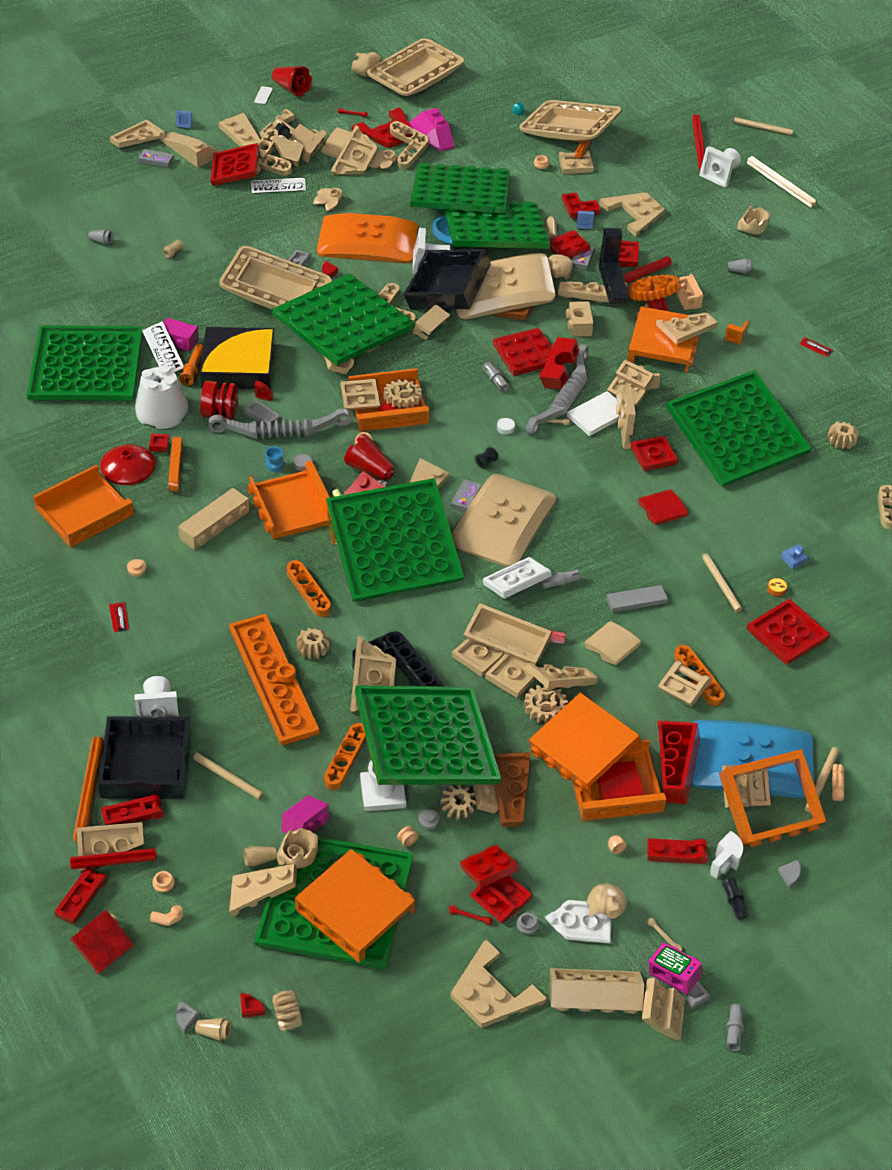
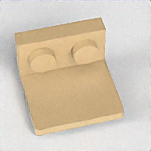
(310, 140)

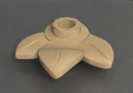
(383, 159)
(329, 197)

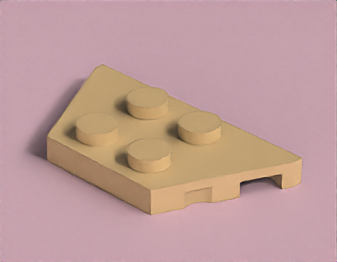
(355, 155)
(626, 411)
(371, 668)

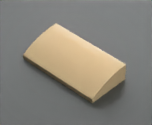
(508, 634)

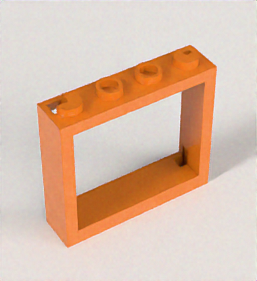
(732, 794)

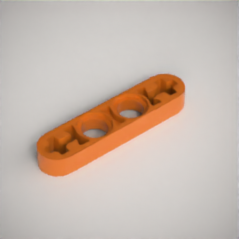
(175, 464)
(305, 589)
(692, 660)
(343, 755)

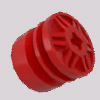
(219, 400)

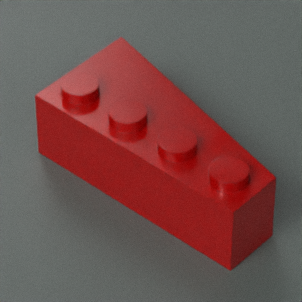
(678, 756)

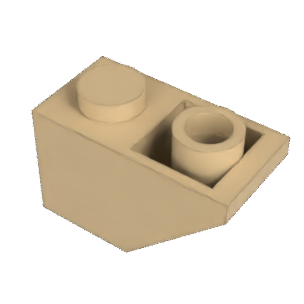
(289, 149)

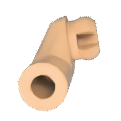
(169, 918)

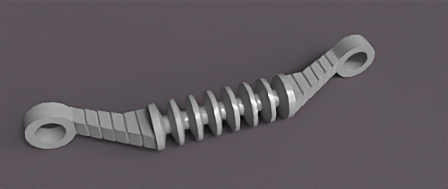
(565, 396)
(253, 429)

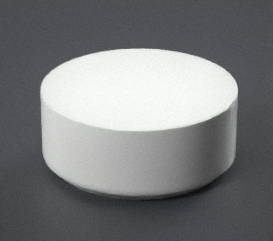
(505, 426)

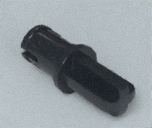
(283, 130)
(735, 899)

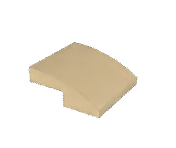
(336, 142)
(634, 376)
(360, 394)
(613, 643)
(752, 788)
(663, 1009)

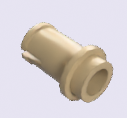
(169, 251)

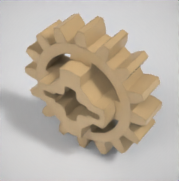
(402, 394)
(545, 703)

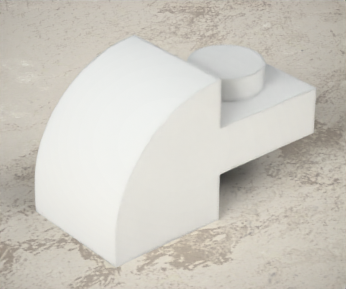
(728, 855)

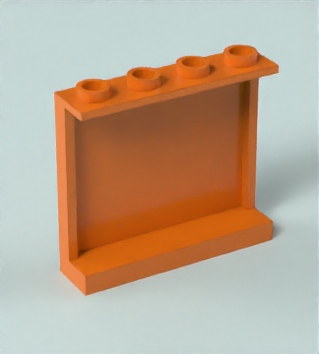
(653, 343)
(372, 419)
(291, 502)
(82, 506)
(583, 742)
(653, 801)
(353, 904)

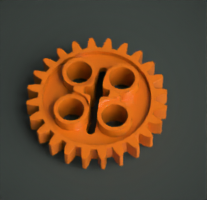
(663, 286)

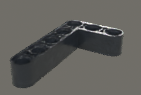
(610, 268)
(406, 658)

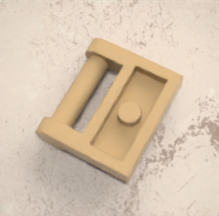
(575, 165)
(681, 688)

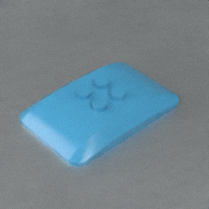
(744, 742)

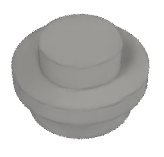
(429, 819)
(527, 923)

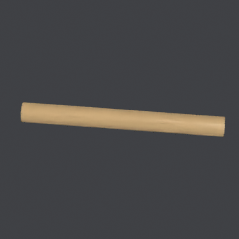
(763, 126)
(722, 583)
(825, 773)
(228, 776)

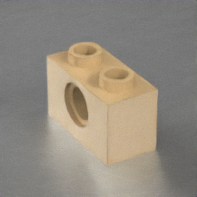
(580, 319)

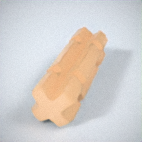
(838, 782)

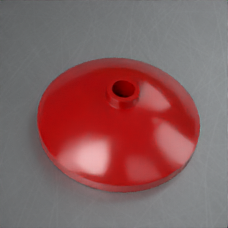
(127, 464)

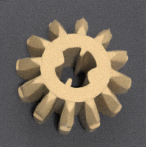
(843, 435)
(313, 643)
(465, 805)
(287, 1010)

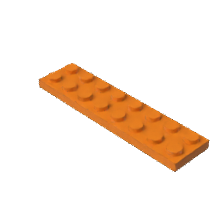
(281, 701)

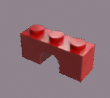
(554, 372)

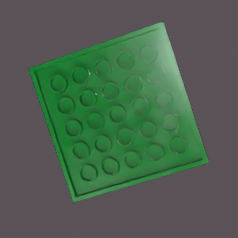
(460, 188)
(516, 228)
(343, 319)
(85, 363)
(738, 428)
(394, 539)
(426, 736)
(289, 931)

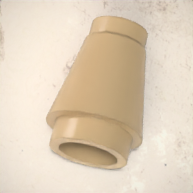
(259, 855)
(214, 1028)

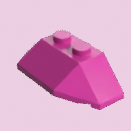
(435, 128)

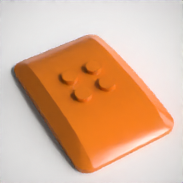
(367, 237)

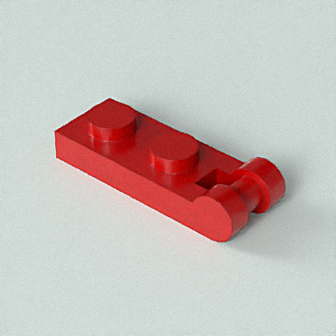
(133, 811)
(677, 851)
(80, 895)

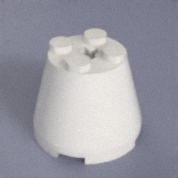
(160, 398)

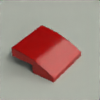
(663, 507)
(620, 781)
(502, 898)

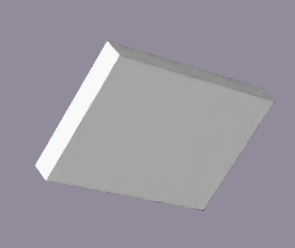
(595, 413)
(516, 577)

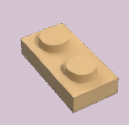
(485, 798)

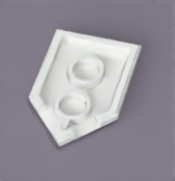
(576, 924)

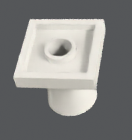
(718, 165)
(421, 247)
(157, 699)
(380, 797)

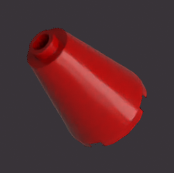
(293, 78)
(368, 458)

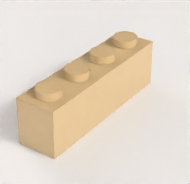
(213, 519)

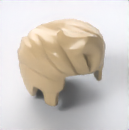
(364, 63)
(754, 221)
(560, 266)
(298, 848)
(607, 900)

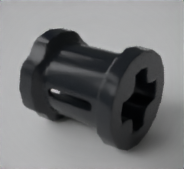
(486, 457)

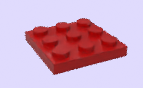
(235, 164)
(523, 351)
(788, 631)

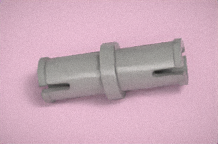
(495, 376)
(561, 579)
(735, 1027)

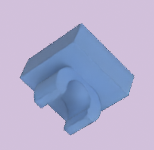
(183, 119)
(585, 220)
(794, 556)

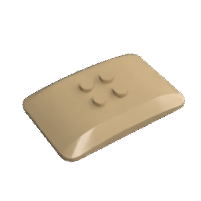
(416, 67)
(569, 120)
(268, 278)
(512, 285)
(503, 520)

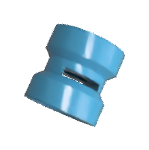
(274, 459)

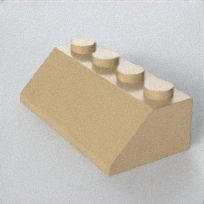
(596, 990)

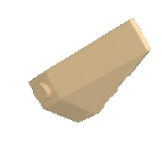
(190, 148)

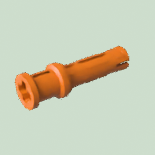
(190, 369)

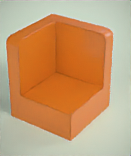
(736, 333)

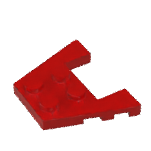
(382, 133)

